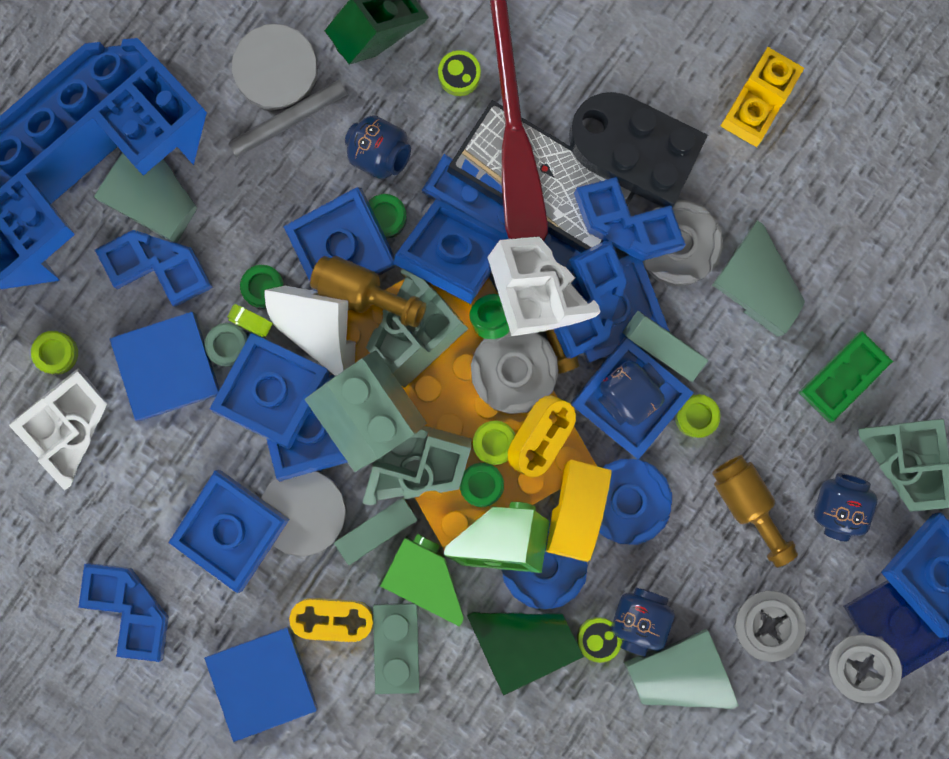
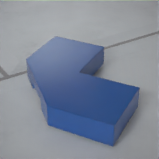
(639, 235)
(140, 254)
(600, 280)
(142, 618)

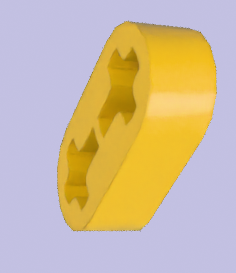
(541, 436)
(331, 631)

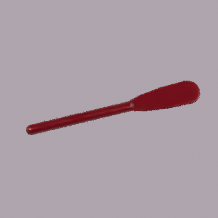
(521, 183)

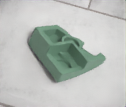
(150, 200)
(761, 282)
(410, 348)
(913, 460)
(421, 464)
(683, 675)

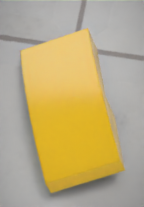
(762, 97)
(580, 510)

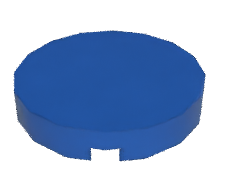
(635, 503)
(552, 588)

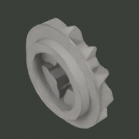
(790, 628)
(873, 686)

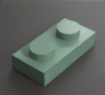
(396, 648)

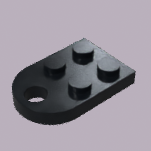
(638, 146)

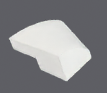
(536, 288)
(313, 324)
(62, 425)

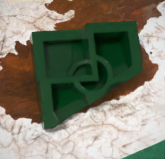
(524, 645)

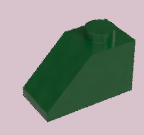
(372, 26)

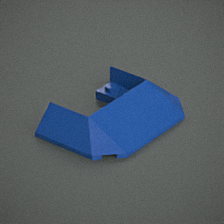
(70, 125)

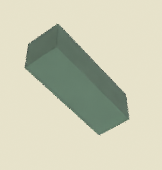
(665, 346)
(376, 531)

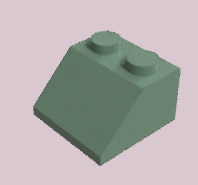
(366, 411)

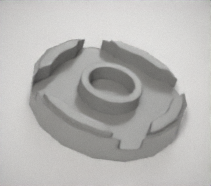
(274, 67)
(700, 253)
(514, 371)
(314, 511)

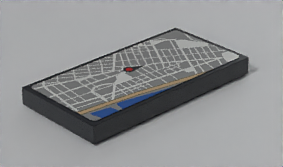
(559, 171)

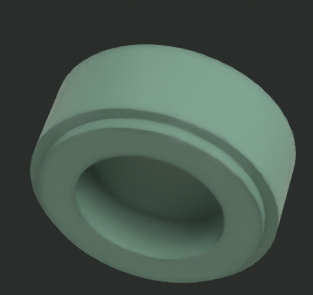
(225, 343)

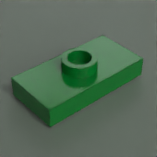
(845, 377)

